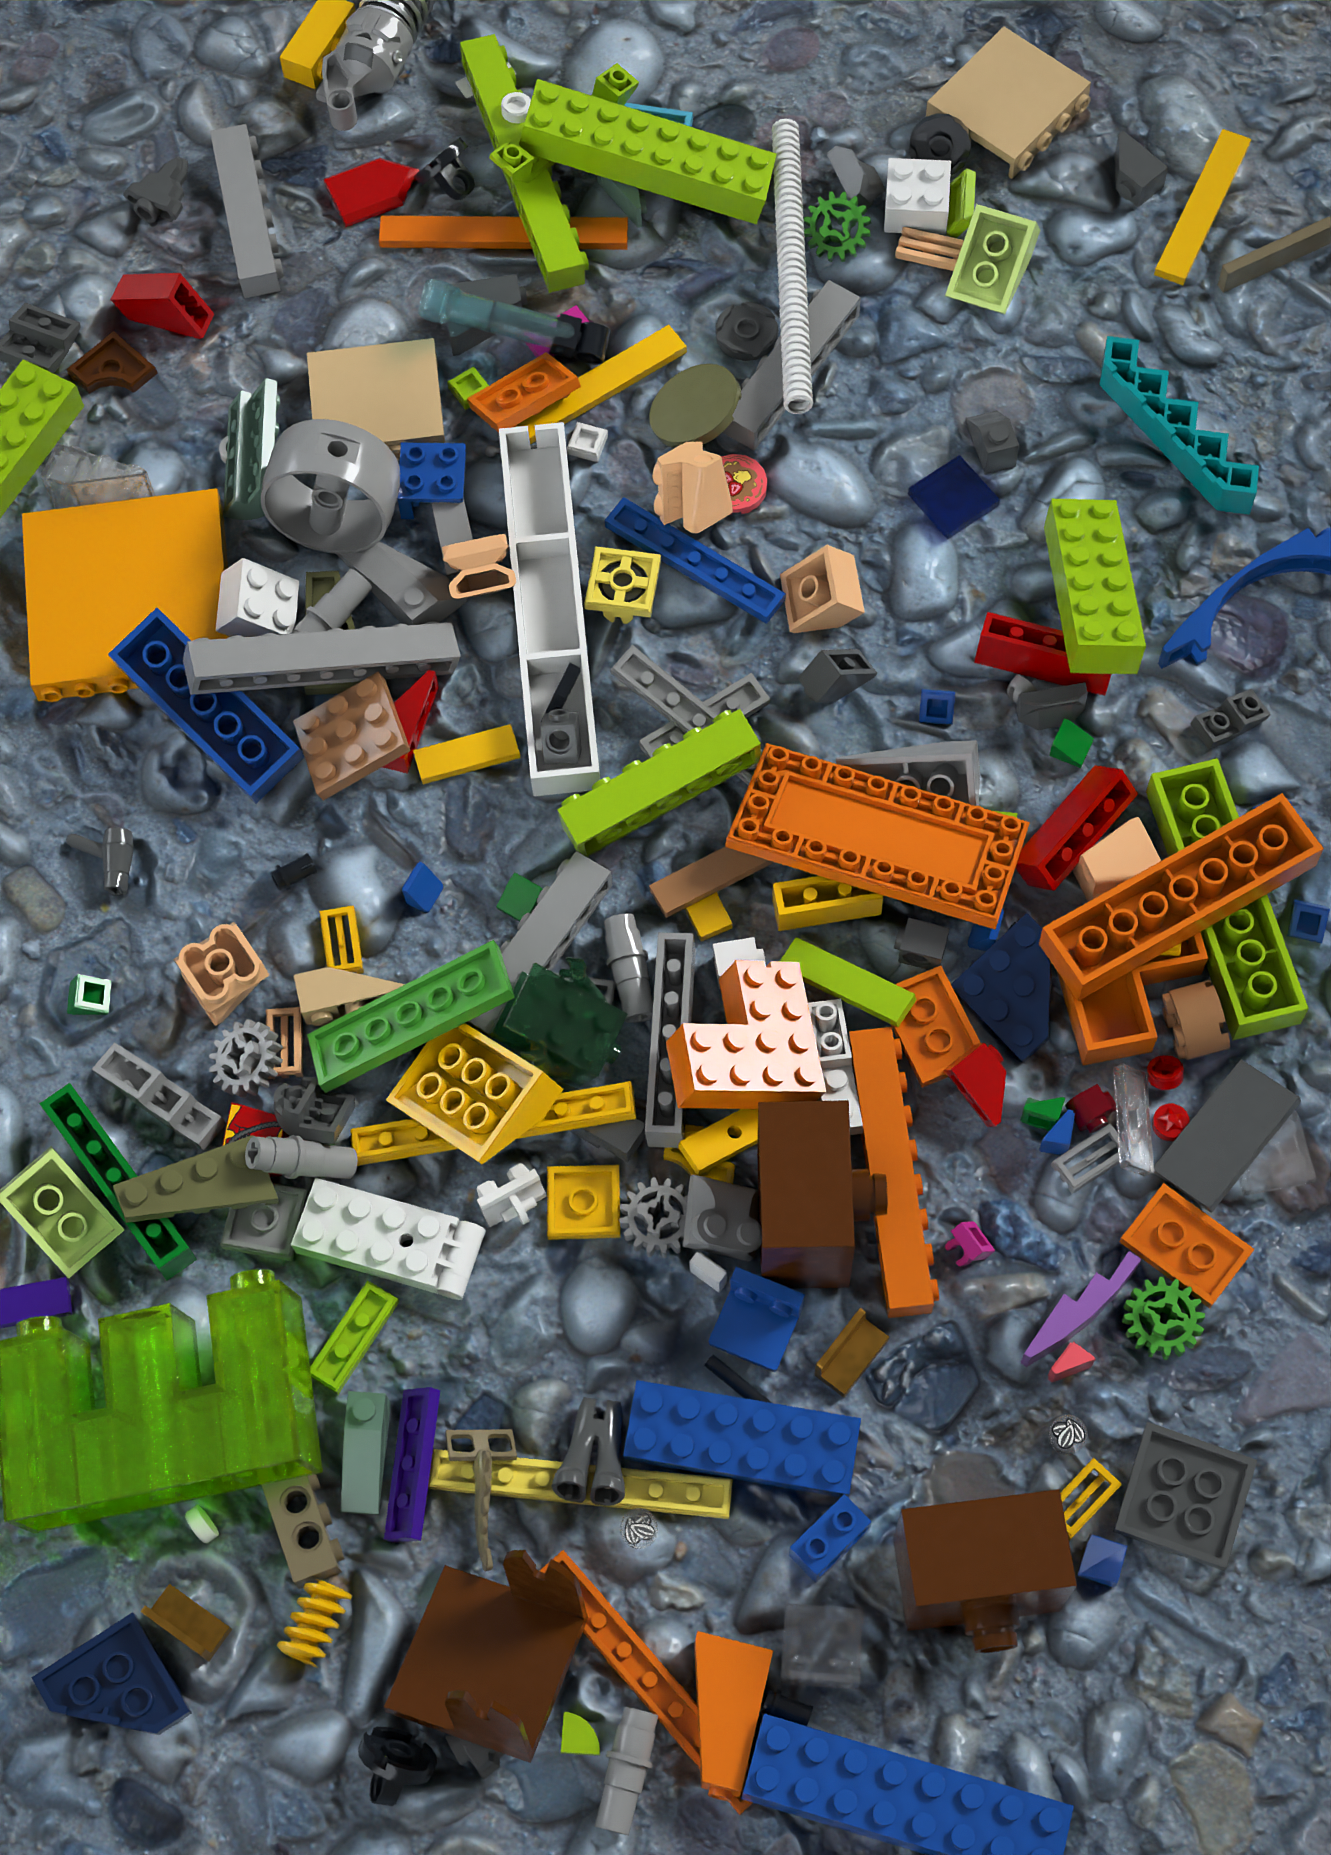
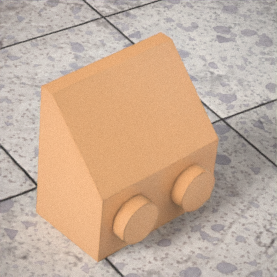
(822, 591)

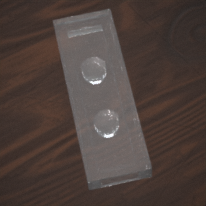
(1133, 1120)

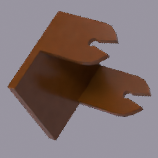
(492, 1655)

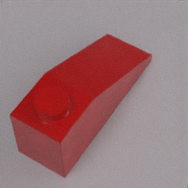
(413, 713)

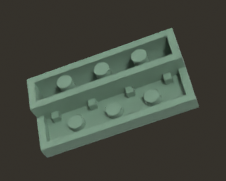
(249, 447)

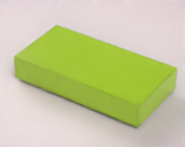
(961, 203)

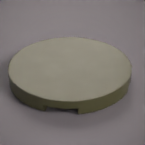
(695, 405)

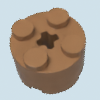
(1195, 1020)

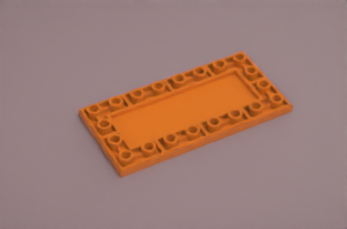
(878, 835)

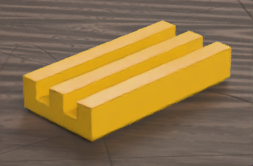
(357, 966)
(1104, 1475)

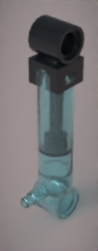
(561, 334)

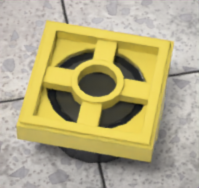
(623, 584)

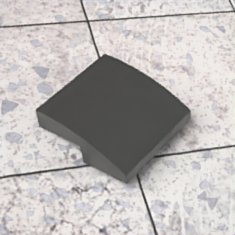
(38, 338)

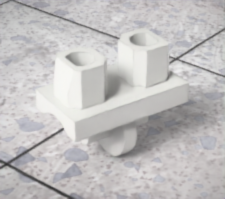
(512, 1198)

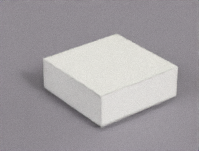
(587, 442)
(708, 1271)

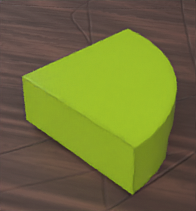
(578, 1736)

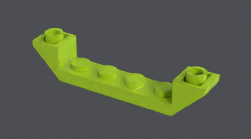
(612, 85)

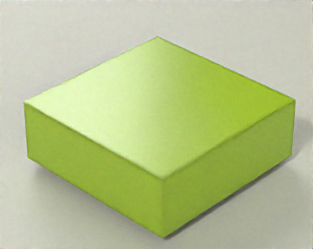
(466, 385)

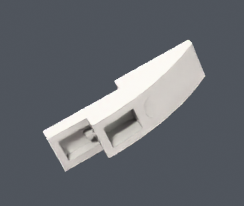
(835, 1057)

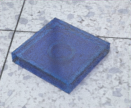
(953, 496)

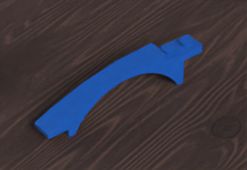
(1297, 554)

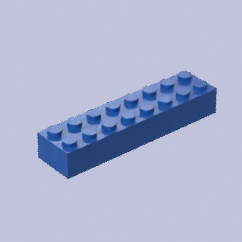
(898, 1796)

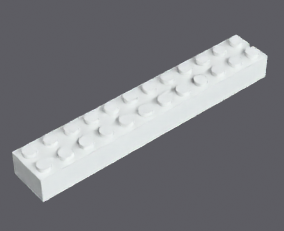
(547, 598)

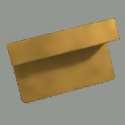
(850, 1354)
(188, 1622)

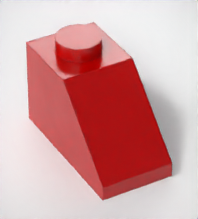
(981, 1081)

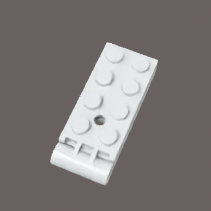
(368, 1236)

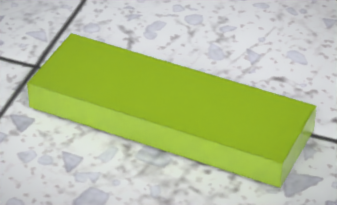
(353, 1337)

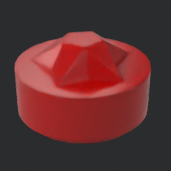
(1165, 1072)
(1169, 1121)

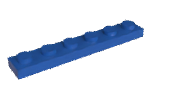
(695, 560)

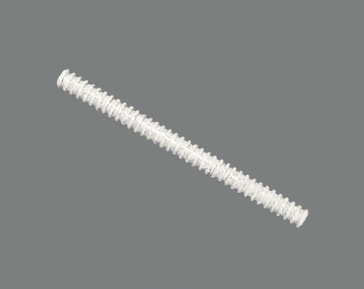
(791, 268)

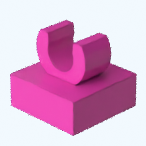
(972, 1241)

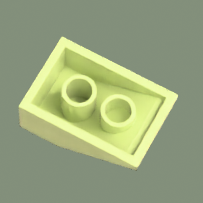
(993, 259)
(59, 1212)

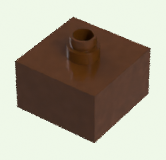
(811, 1193)
(984, 1565)

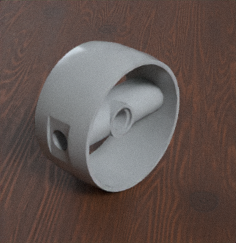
(339, 458)

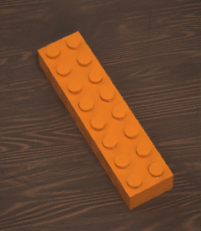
(1180, 896)

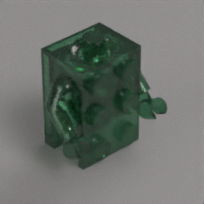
(560, 1022)

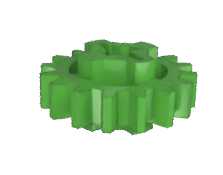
(827, 234)
(1176, 1324)

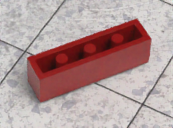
(1031, 652)
(1075, 827)

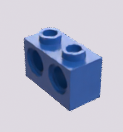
(830, 1538)

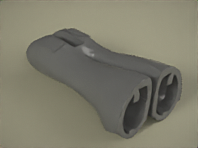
(608, 1481)

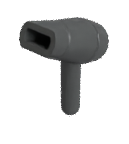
(116, 855)

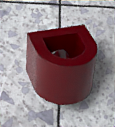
(1091, 1108)

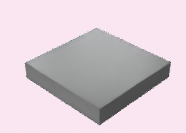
(266, 1228)

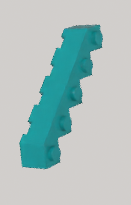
(1172, 428)

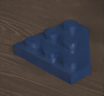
(1012, 988)
(115, 1682)

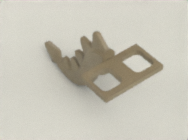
(482, 1471)

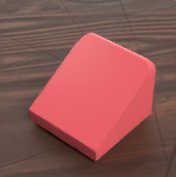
(1071, 1362)

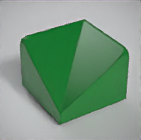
(1042, 1113)

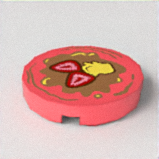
(745, 482)

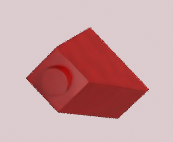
(163, 302)

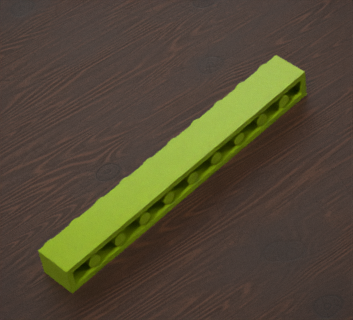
(539, 200)

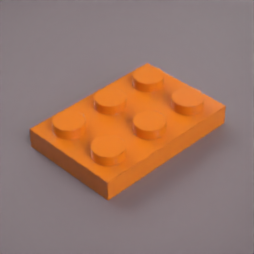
(524, 392)
(935, 1027)
(1186, 1245)

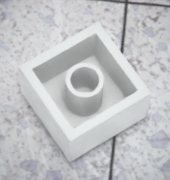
(917, 195)
(256, 601)

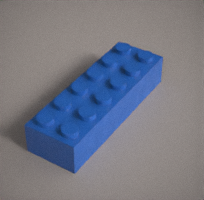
(221, 723)
(742, 1439)

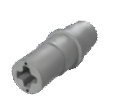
(335, 605)
(629, 967)
(300, 1157)
(626, 1770)

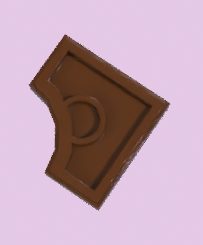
(112, 364)

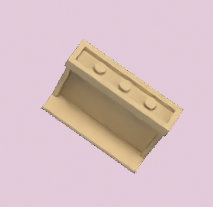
(1012, 98)
(381, 389)

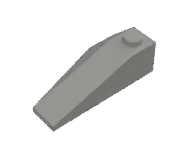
(404, 585)
(939, 768)

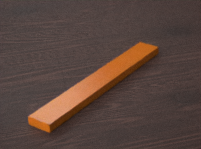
(492, 232)
(641, 1670)

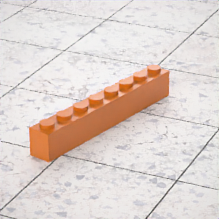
(889, 1151)

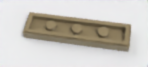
(1275, 254)

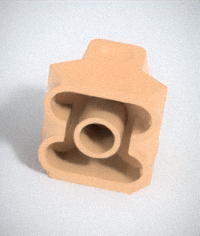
(691, 487)
(479, 566)
(1115, 859)
(221, 970)

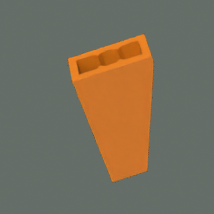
(729, 1701)

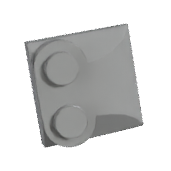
(722, 1218)

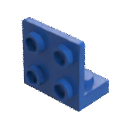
(430, 475)
(757, 1319)

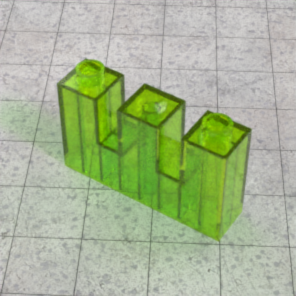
(160, 1429)

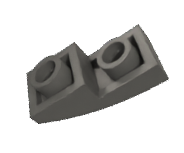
(1231, 719)

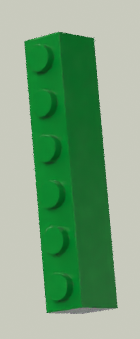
(109, 1168)

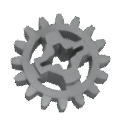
(245, 1058)
(645, 1212)

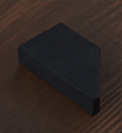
(564, 688)

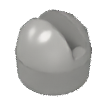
(1017, 686)

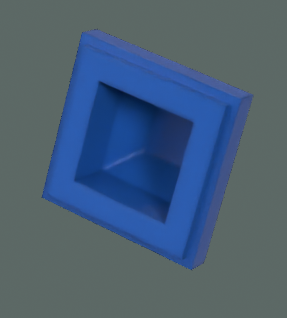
(937, 706)

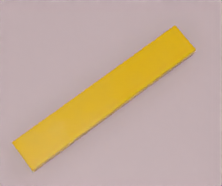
(1202, 207)
(612, 378)

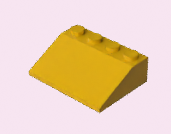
(474, 1092)

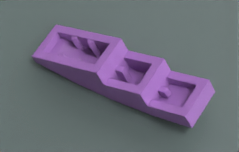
(1072, 1316)

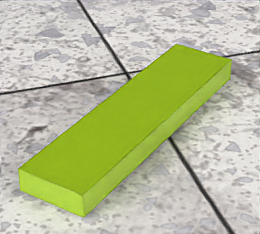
(850, 982)

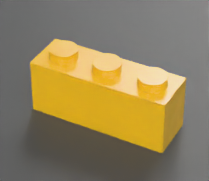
(314, 40)
(821, 901)

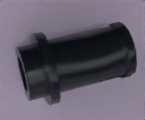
(292, 872)
(786, 1708)

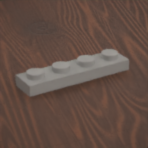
(742, 695)

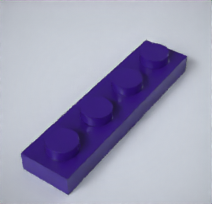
(412, 1465)

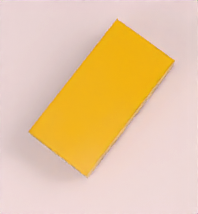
(709, 917)

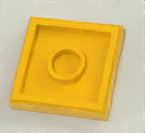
(583, 1202)

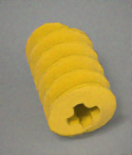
(313, 1621)

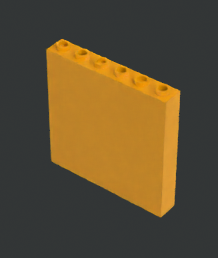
(107, 568)

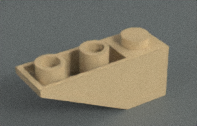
(333, 993)

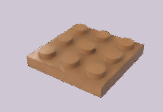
(351, 736)

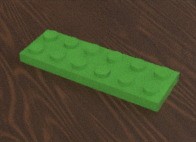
(410, 1016)

